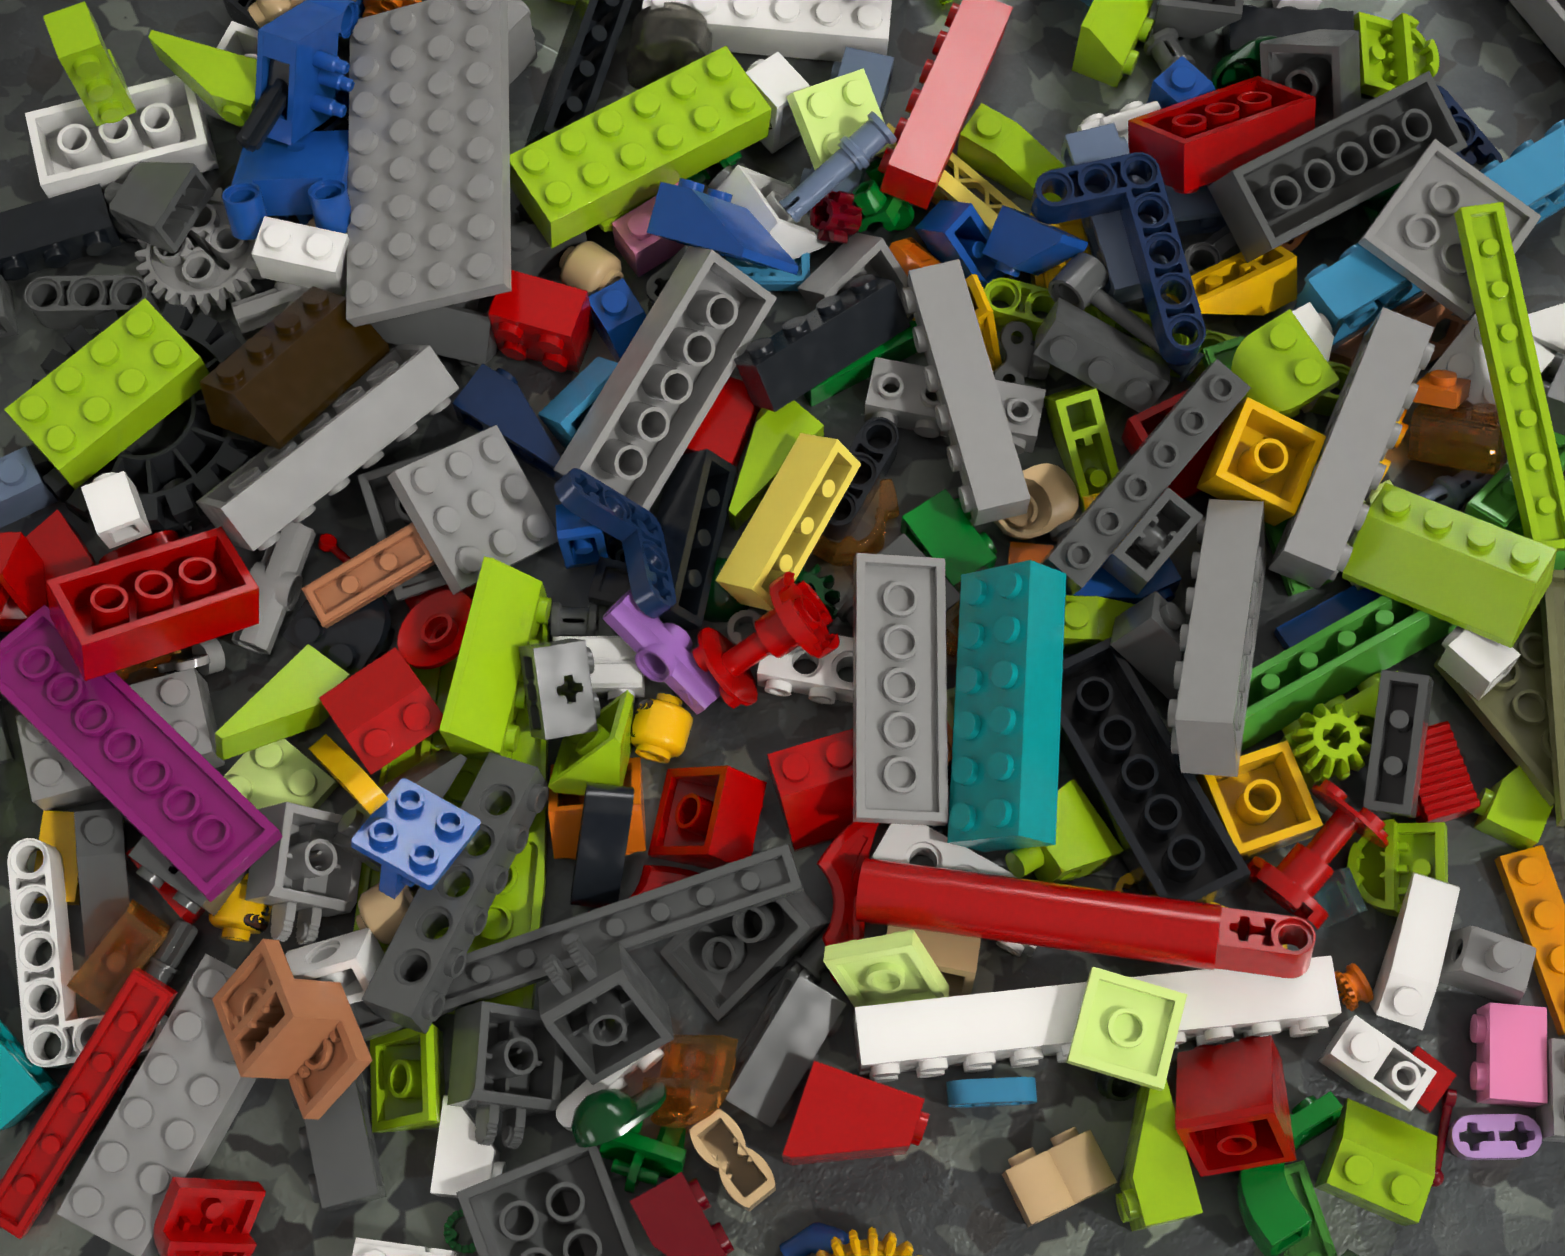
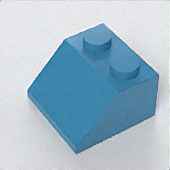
(573, 403)

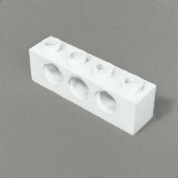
(821, 685)
(907, 841)

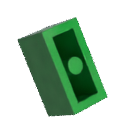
(945, 531)

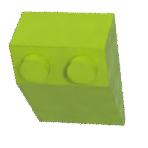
(1156, 1167)

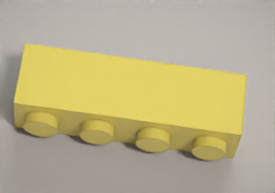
(789, 518)

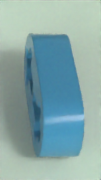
(991, 1092)

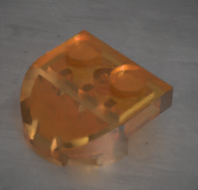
(695, 1077)

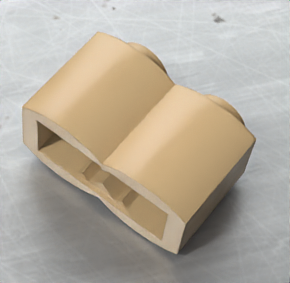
(741, 1169)
(1058, 1176)

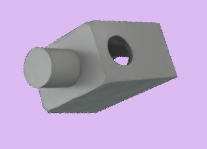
(1487, 964)

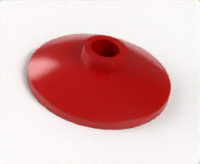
(434, 629)

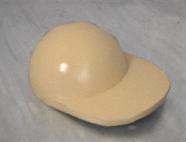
(1051, 503)

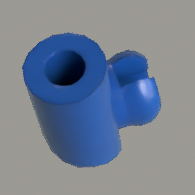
(812, 1239)

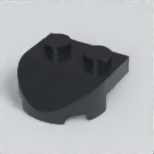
(351, 641)

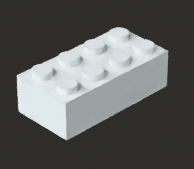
(78, 154)

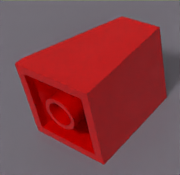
(1233, 1106)
(852, 1119)

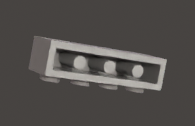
(901, 395)

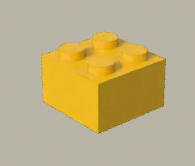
(1262, 459)
(1265, 803)

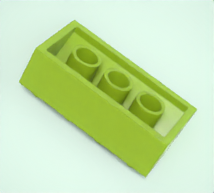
(1450, 564)
(488, 670)

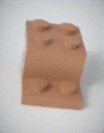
(291, 1029)

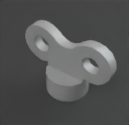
(206, 657)

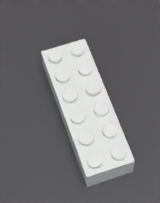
(794, 26)

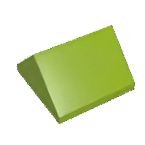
(596, 755)
(407, 1080)

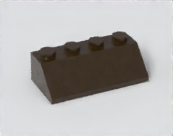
(291, 370)

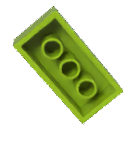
(109, 393)

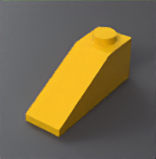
(1245, 287)

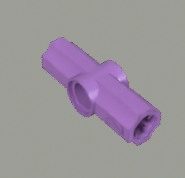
(663, 653)

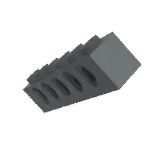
(1146, 475)
(413, 947)

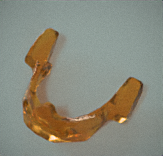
(844, 552)

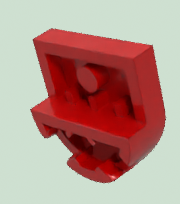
(208, 1217)

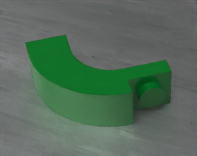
(1264, 1198)

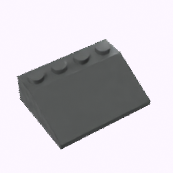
(549, 1209)

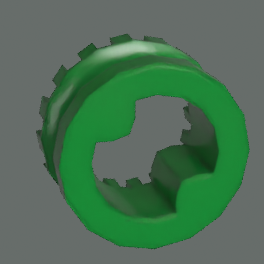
(452, 1235)

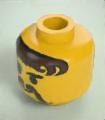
(660, 728)
(241, 917)

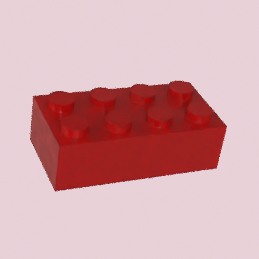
(1221, 130)
(153, 602)

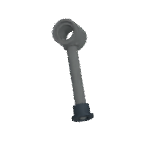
(1082, 285)

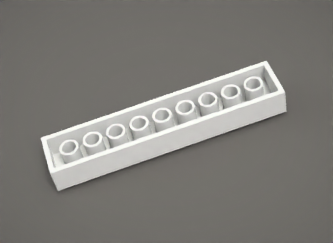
(1042, 1020)

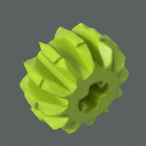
(1346, 733)

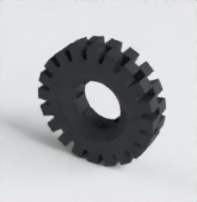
(201, 454)

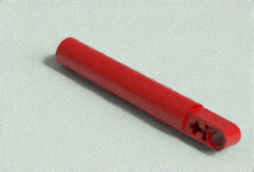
(1082, 919)

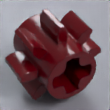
(836, 217)

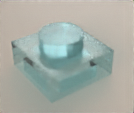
(1340, 898)

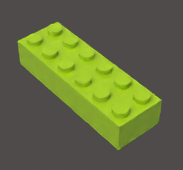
(636, 143)

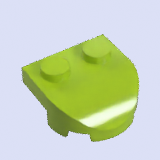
(1392, 52)
(1283, 366)
(1386, 872)

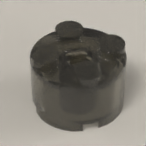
(665, 42)

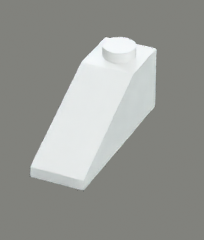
(1416, 952)

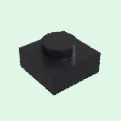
(609, 582)

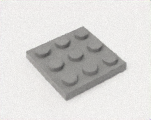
(1419, 228)
(472, 506)

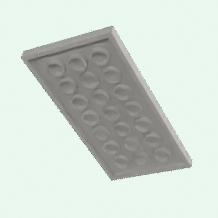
(428, 159)

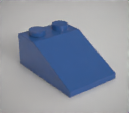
(715, 223)

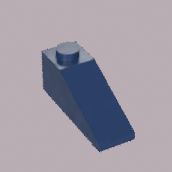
(497, 400)

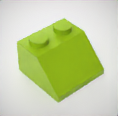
(1110, 39)
(1379, 1164)

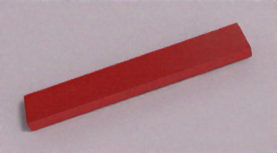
(81, 1099)

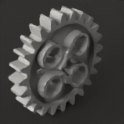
(191, 274)

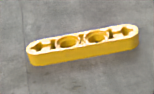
(348, 774)

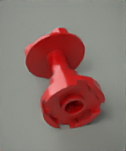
(795, 621)
(1307, 868)

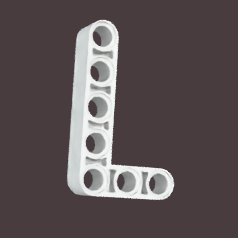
(56, 973)

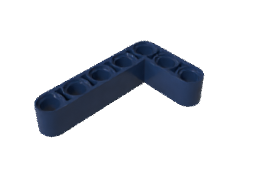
(1143, 238)

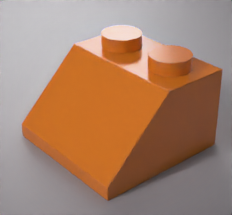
(566, 815)

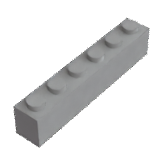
(966, 393)

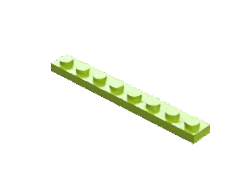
(1514, 372)

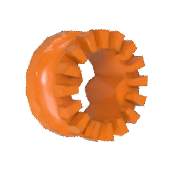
(1353, 987)

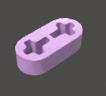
(1494, 1148)

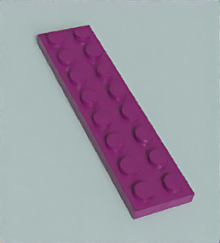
(134, 759)

